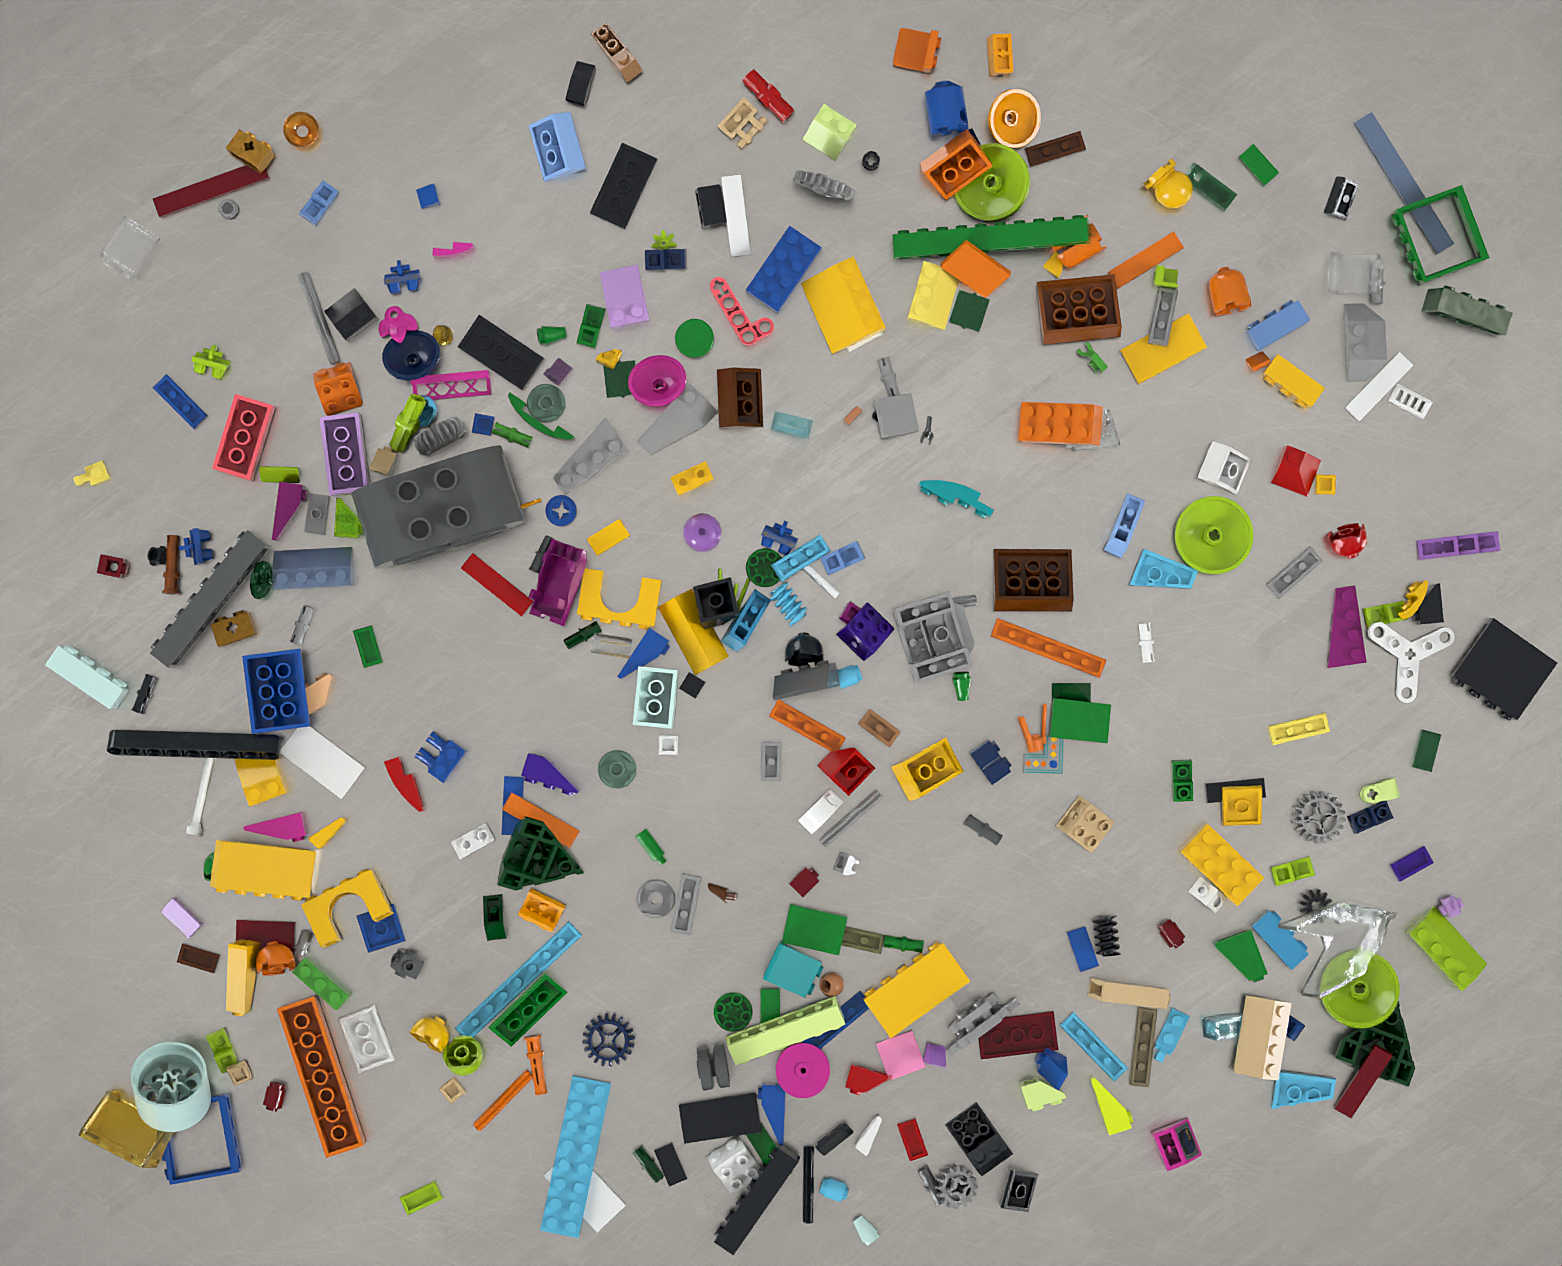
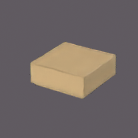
(239, 1073)
(452, 1090)

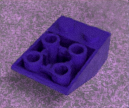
(545, 771)

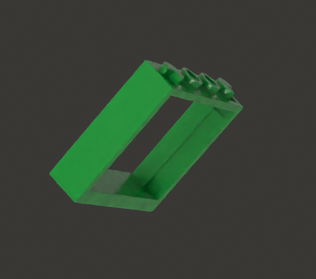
(1469, 223)

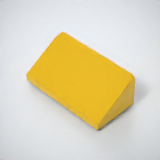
(608, 537)

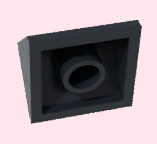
(1018, 1189)

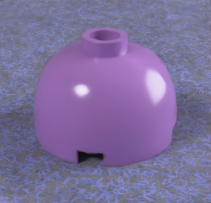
(702, 532)

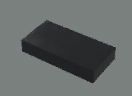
(670, 1164)

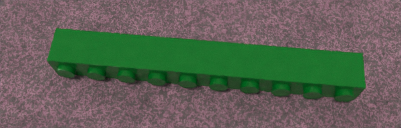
(992, 238)

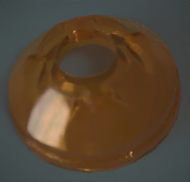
(296, 120)

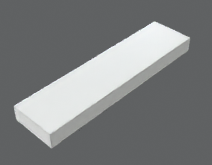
(1379, 386)

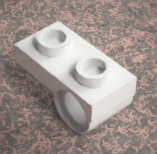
(472, 841)

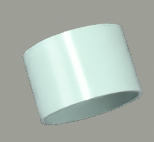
(178, 1111)

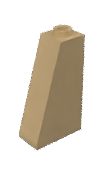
(1128, 993)

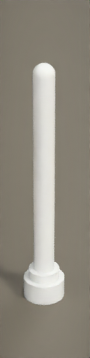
(195, 827)

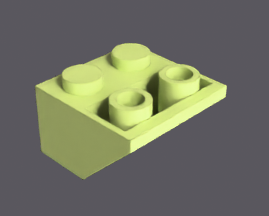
(1039, 1092)

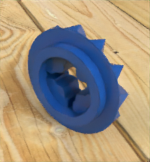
(554, 503)

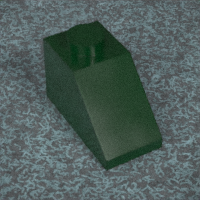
(494, 917)

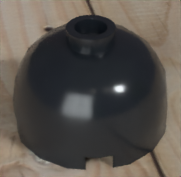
(803, 650)

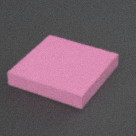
(900, 1055)

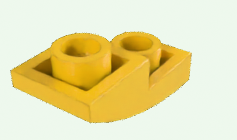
(1415, 597)

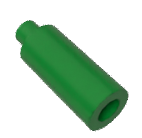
(651, 846)

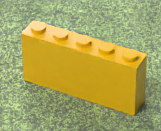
(262, 869)
(915, 989)

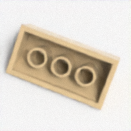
(1262, 1037)

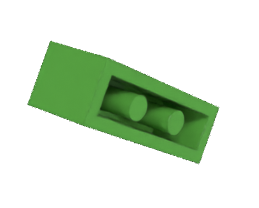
(321, 983)

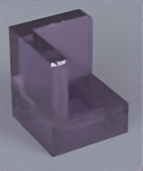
(558, 372)

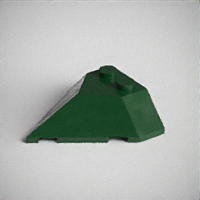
(534, 857)
(1388, 1035)

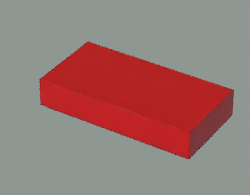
(912, 1139)

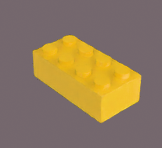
(1221, 864)

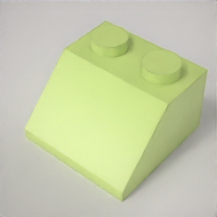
(829, 132)

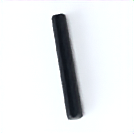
(808, 1185)

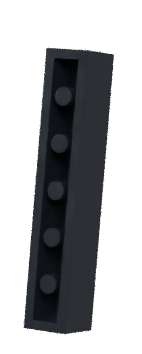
(757, 1198)

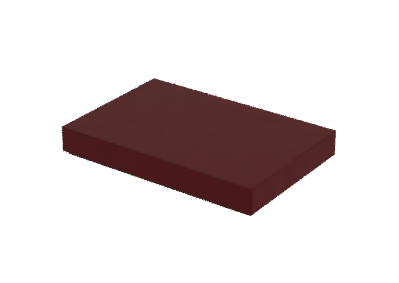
(266, 932)

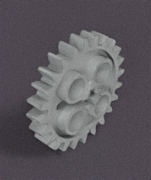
(824, 185)

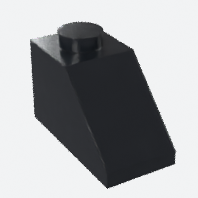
(1431, 607)

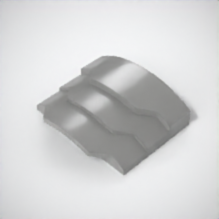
(934, 636)

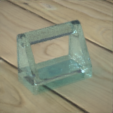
(791, 425)

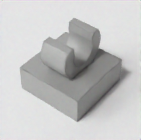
(844, 863)

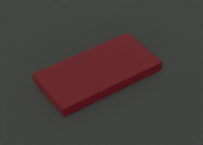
(1019, 1035)

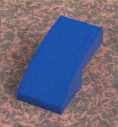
(1082, 949)

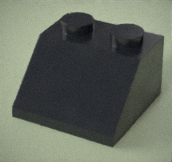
(351, 315)
(716, 602)

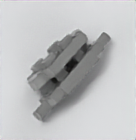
(966, 1018)

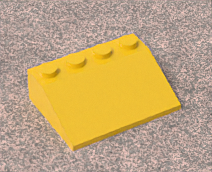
(843, 305)

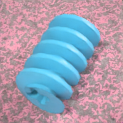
(788, 603)

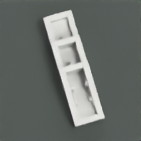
(736, 215)

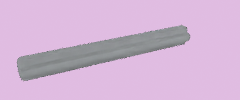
(319, 318)

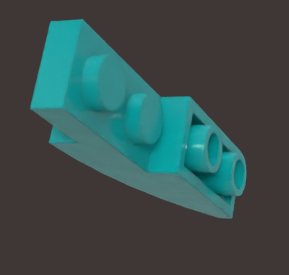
(949, 491)

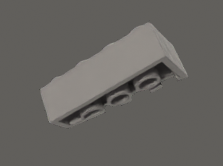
(592, 456)

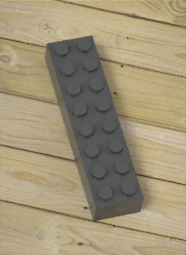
(210, 599)

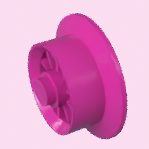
(802, 1070)

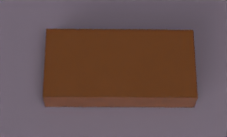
(198, 958)

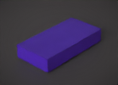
(1411, 863)

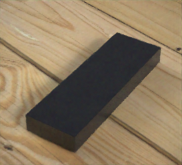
(1214, 790)

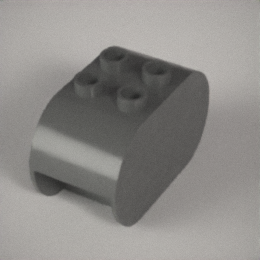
(438, 507)

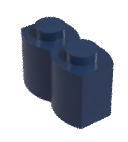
(990, 761)

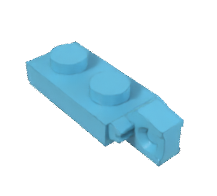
(1170, 1033)

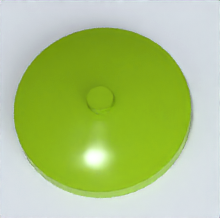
(999, 189)
(1214, 535)
(1367, 998)

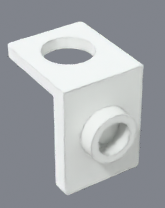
(1207, 894)

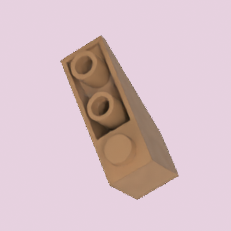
(617, 52)

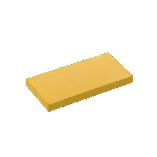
(1149, 360)

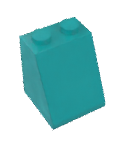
(793, 970)

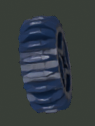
(602, 1032)

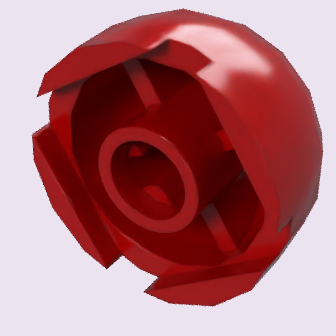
(1349, 540)

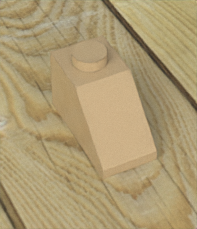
(384, 461)

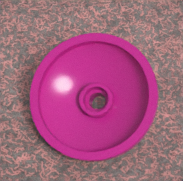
(655, 373)

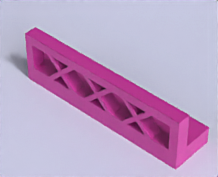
(454, 378)

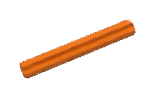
(503, 1100)

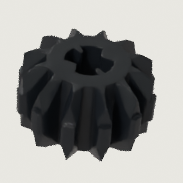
(1317, 897)

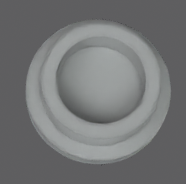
(228, 208)

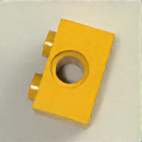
(692, 478)

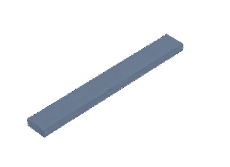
(1403, 182)

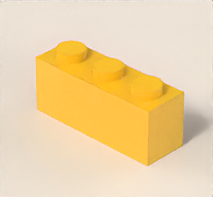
(1292, 382)

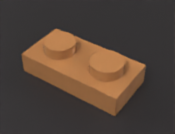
(879, 727)

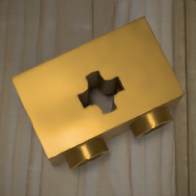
(250, 151)
(245, 628)

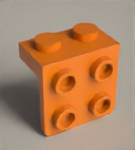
(916, 50)
(337, 388)

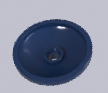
(417, 348)

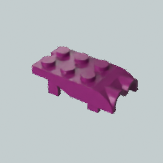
(558, 581)

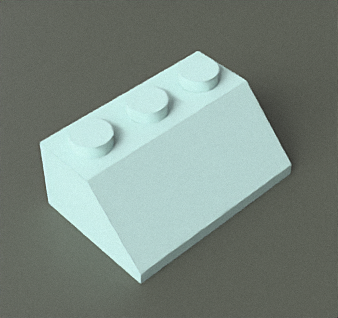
(655, 697)

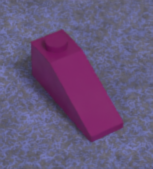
(289, 502)

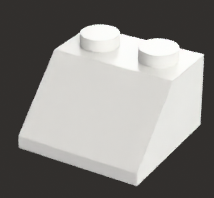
(1224, 467)

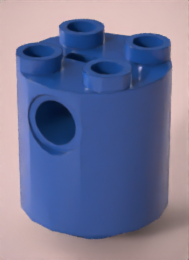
(946, 108)

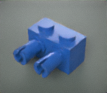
(448, 759)

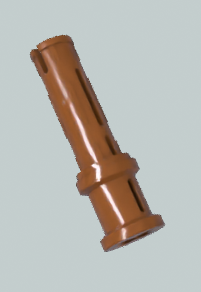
(171, 575)

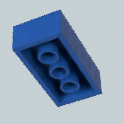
(783, 269)

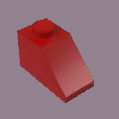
(864, 1079)

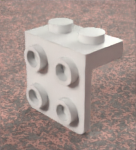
(734, 1164)

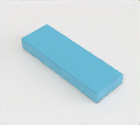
(800, 558)

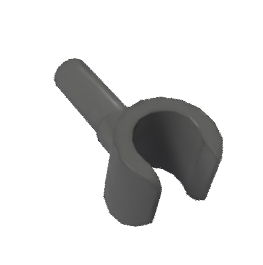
(927, 433)

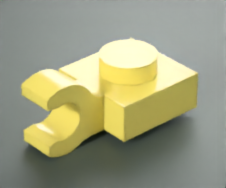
(94, 473)

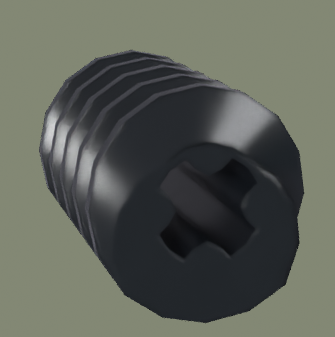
(1106, 937)

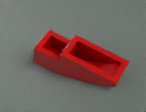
(404, 783)

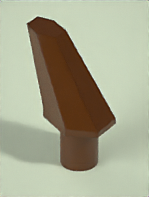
(722, 893)

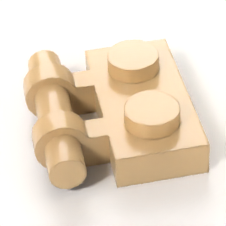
(738, 118)

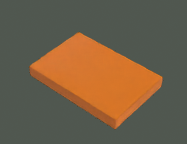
(975, 269)

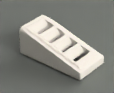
(1427, 403)
(866, 1139)

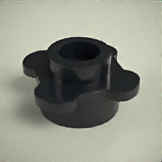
(153, 553)

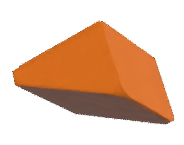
(1257, 361)

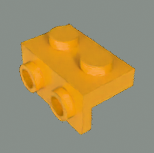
(541, 910)

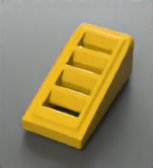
(322, 837)

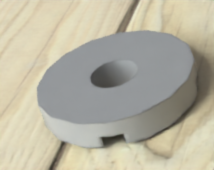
(667, 898)

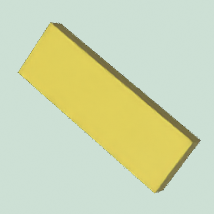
(1299, 728)

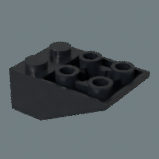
(979, 1139)

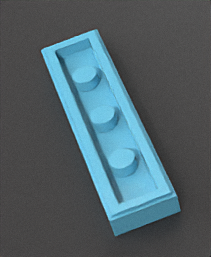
(1093, 1046)

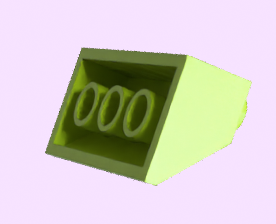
(1447, 948)

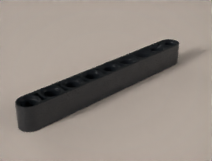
(194, 744)

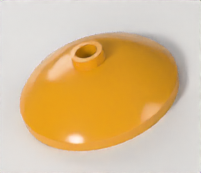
(1022, 121)

